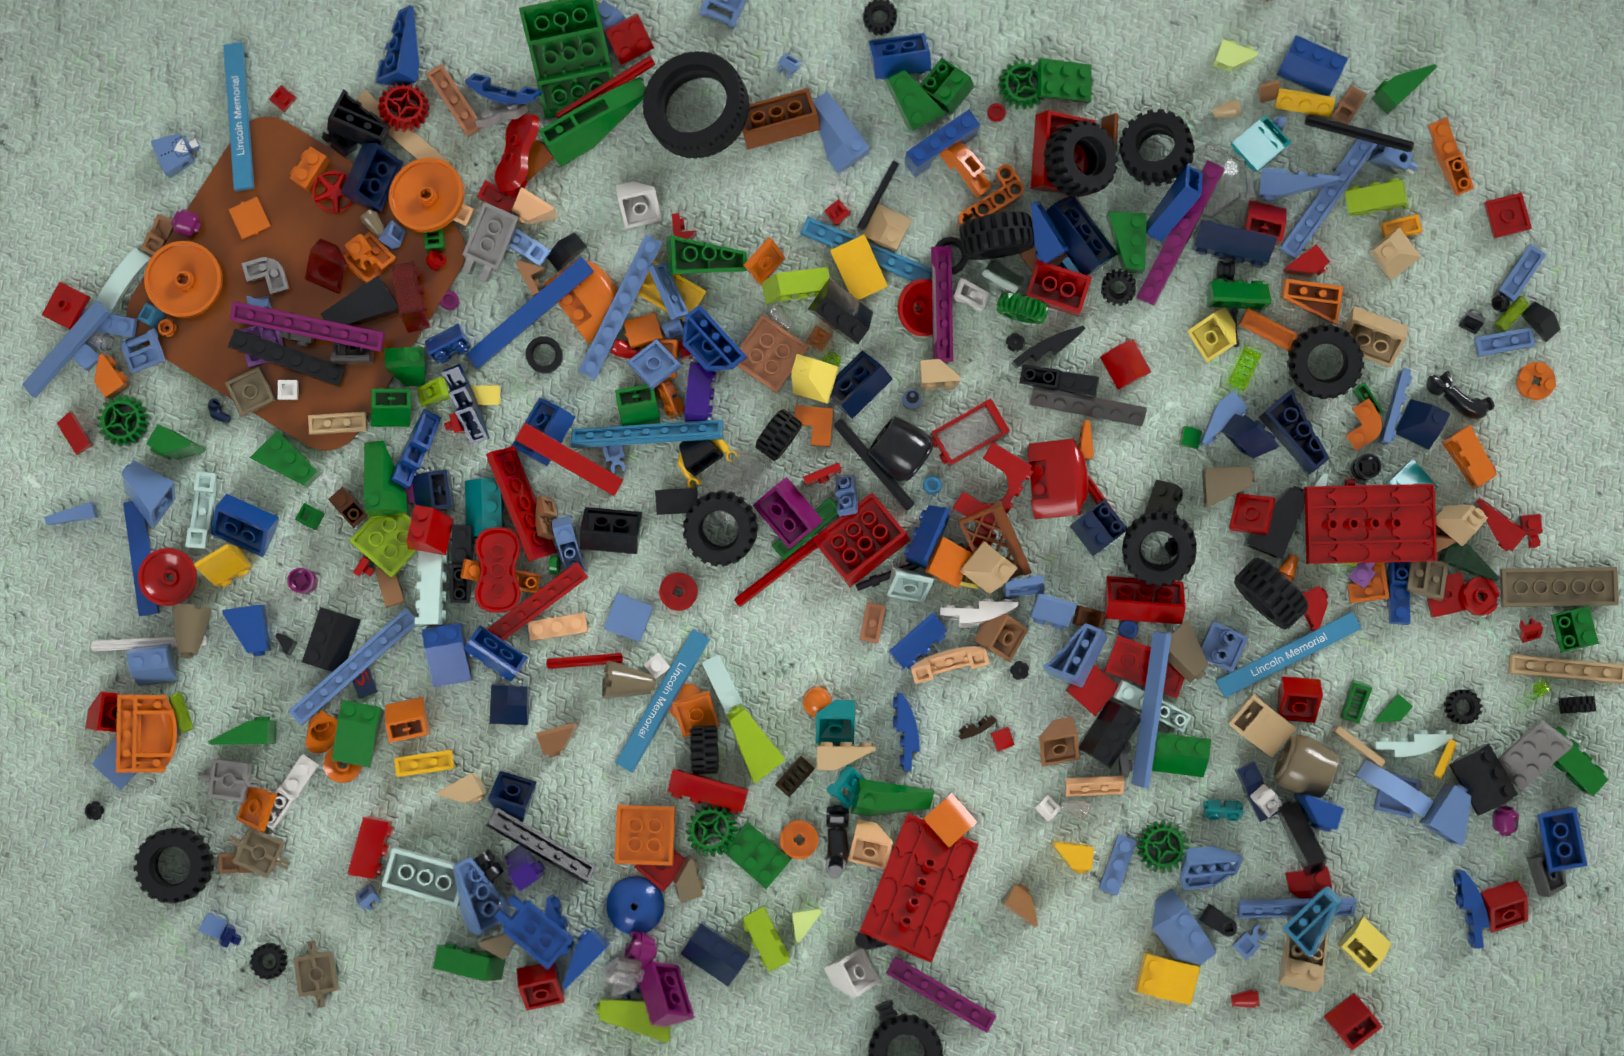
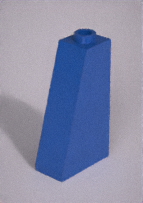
(1175, 203)

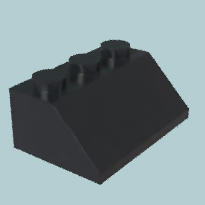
(842, 312)
(610, 530)
(331, 639)
(1110, 733)
(1483, 778)

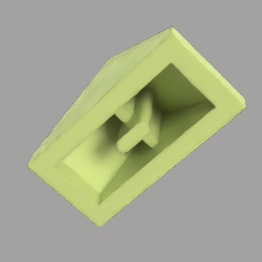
(803, 921)

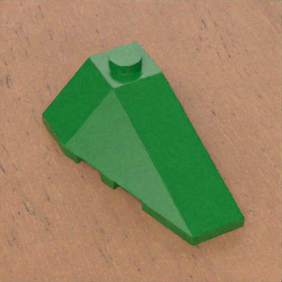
(380, 493)
(883, 798)

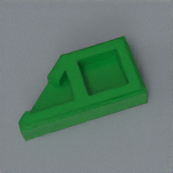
(1395, 710)

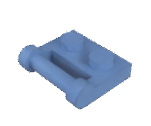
(731, 6)
(146, 356)
(1031, 585)

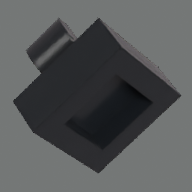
(1472, 321)

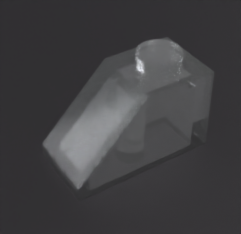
(626, 977)

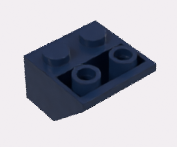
(1249, 436)
(434, 490)
(1098, 527)

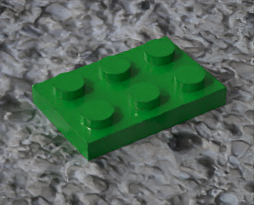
(1064, 80)
(757, 855)

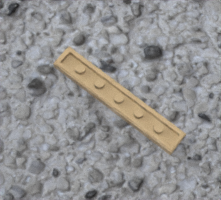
(409, 140)
(1566, 668)

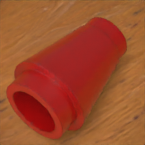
(622, 349)
(1246, 999)

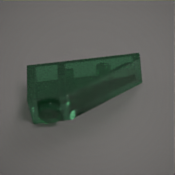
(1467, 560)

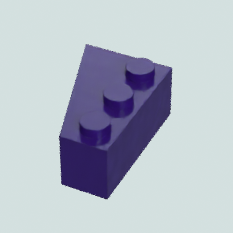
(699, 393)
(523, 867)

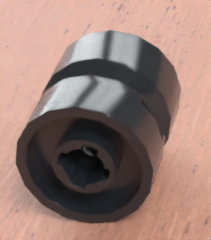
(1366, 467)
(494, 868)

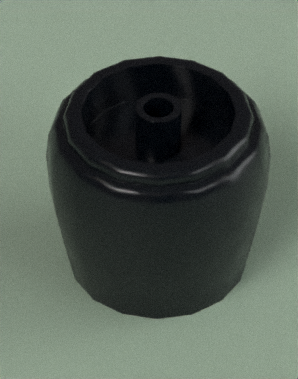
(901, 449)

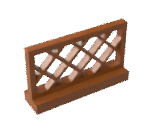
(1007, 533)

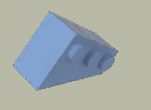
(1078, 656)

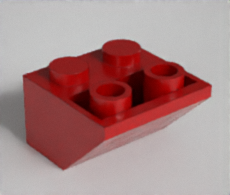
(1265, 219)
(1352, 1021)

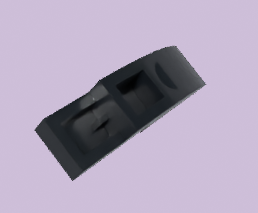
(1059, 380)
(461, 549)

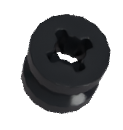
(1225, 270)
(886, 1010)

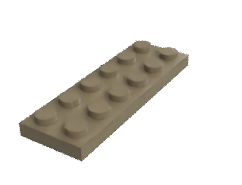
(1559, 587)

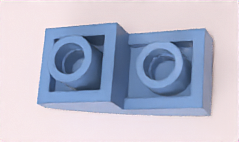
(847, 495)

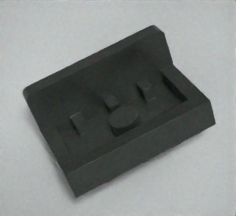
(1164, 497)

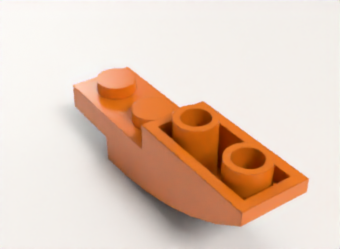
(1449, 158)
(967, 166)
(527, 581)

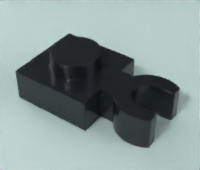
(339, 144)

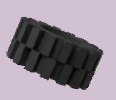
(879, 27)
(1116, 298)
(1577, 704)
(1474, 706)
(256, 961)

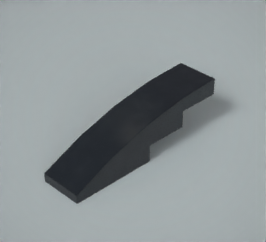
(1054, 344)

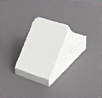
(971, 294)
(1266, 800)

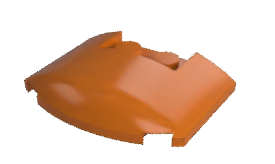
(588, 301)
(144, 733)

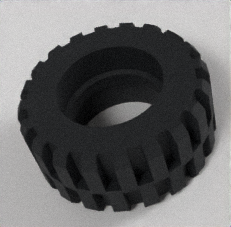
(1145, 127)
(1099, 153)
(997, 235)
(1351, 361)
(702, 546)
(1167, 572)
(1271, 593)
(149, 873)
(905, 1025)

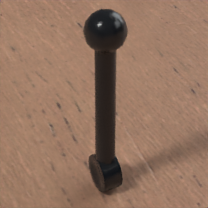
(1234, 312)

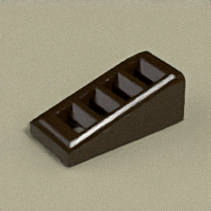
(783, 788)

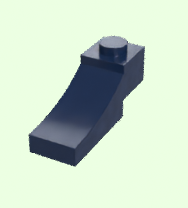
(1251, 780)

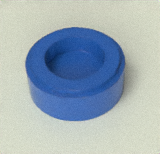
(1128, 629)

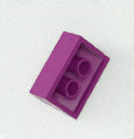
(787, 512)
(665, 994)

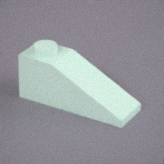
(722, 683)

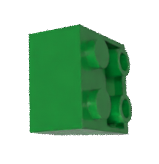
(947, 85)
(637, 405)
(390, 407)
(1574, 629)

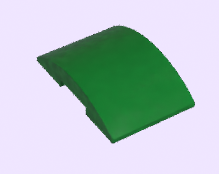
(566, 50)

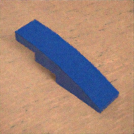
(415, 448)

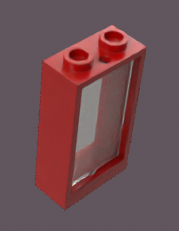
(969, 433)

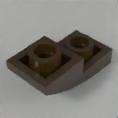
(971, 730)

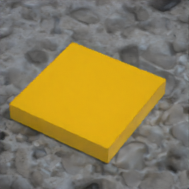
(1445, 759)

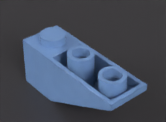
(1221, 416)
(567, 541)

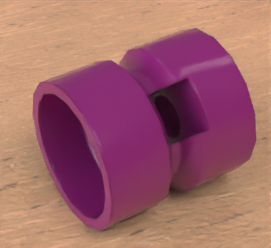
(302, 580)

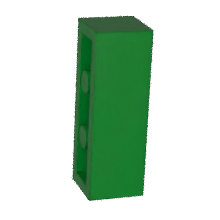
(1363, 393)

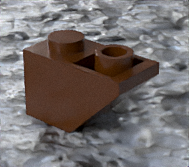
(348, 506)

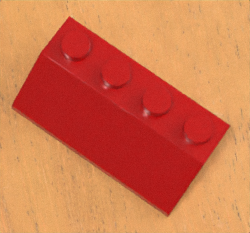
(1137, 601)
(707, 790)

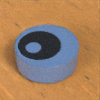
(911, 399)

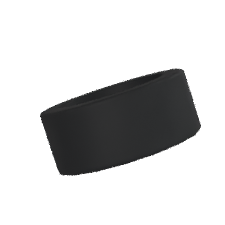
(956, 242)
(558, 354)

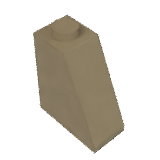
(1224, 482)
(1186, 653)

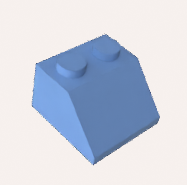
(1052, 610)
(152, 664)

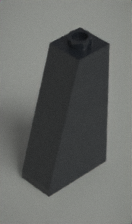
(363, 305)
(1282, 524)
(1302, 838)

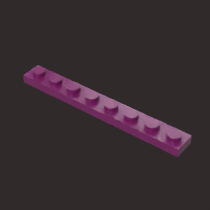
(1179, 237)
(307, 326)

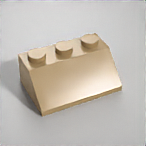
(1378, 336)

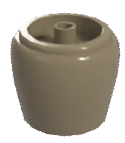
(1306, 766)

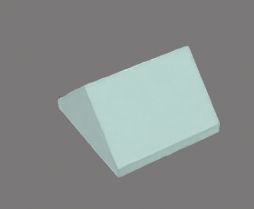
(909, 584)

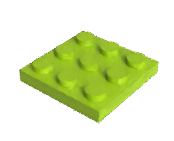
(384, 542)

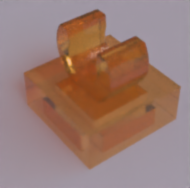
(819, 338)

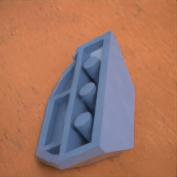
(1207, 867)
(1180, 930)

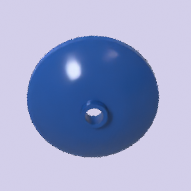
(639, 891)

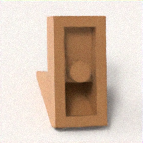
(529, 272)

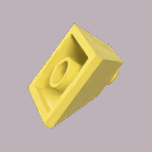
(1214, 334)
(813, 378)

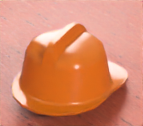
(321, 732)

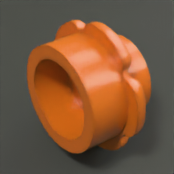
(162, 327)

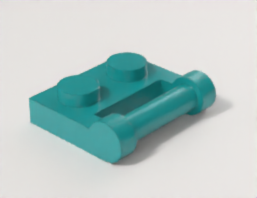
(847, 778)

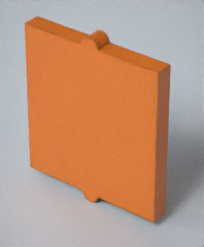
(537, 158)
(249, 218)
(642, 330)

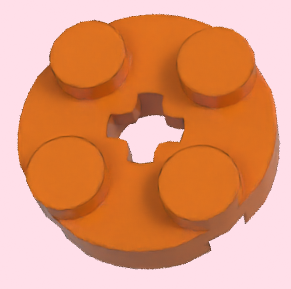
(1546, 384)
(790, 832)

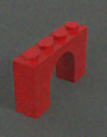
(1015, 471)

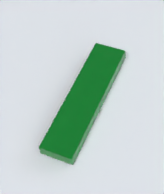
(826, 511)

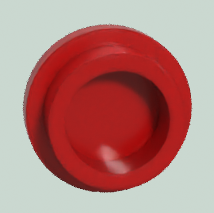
(996, 112)

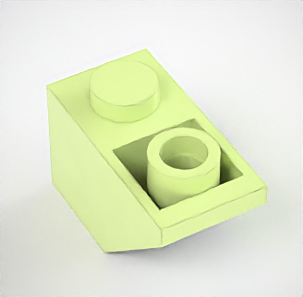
(1233, 56)

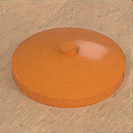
(426, 195)
(183, 279)

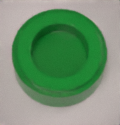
(554, 565)

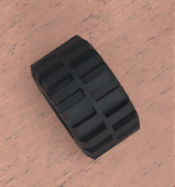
(778, 434)
(704, 749)

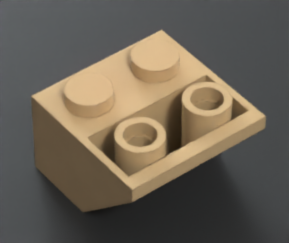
(936, 374)

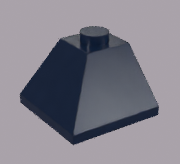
(1422, 423)
(509, 705)
(512, 794)

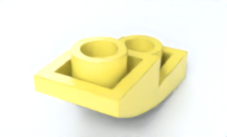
(487, 394)

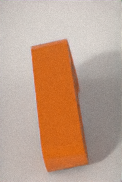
(1004, 192)

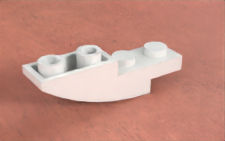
(972, 617)
(291, 789)

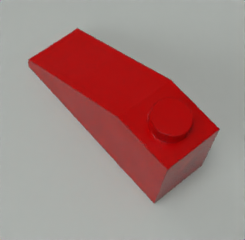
(1504, 529)

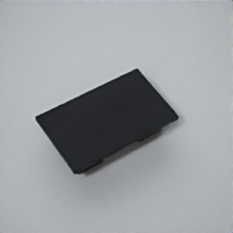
(675, 500)

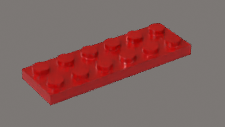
(519, 501)

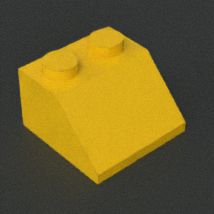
(1076, 856)

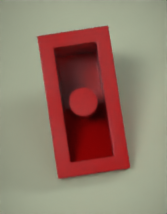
(1309, 263)
(1317, 606)

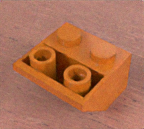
(406, 720)

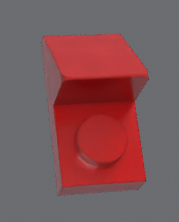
(678, 225)

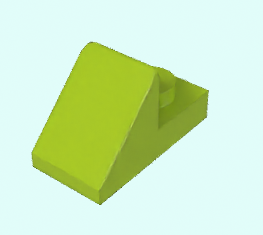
(433, 392)

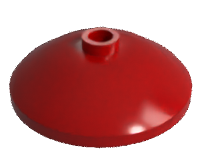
(916, 321)
(154, 574)

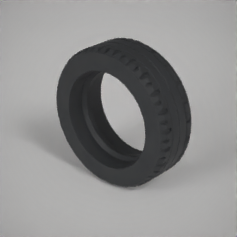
(675, 74)

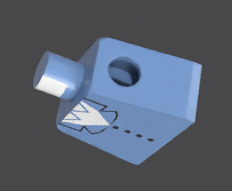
(175, 153)
(1393, 159)

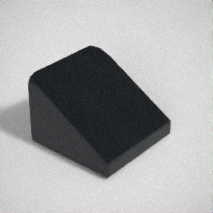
(286, 643)

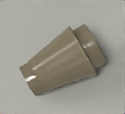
(372, 222)

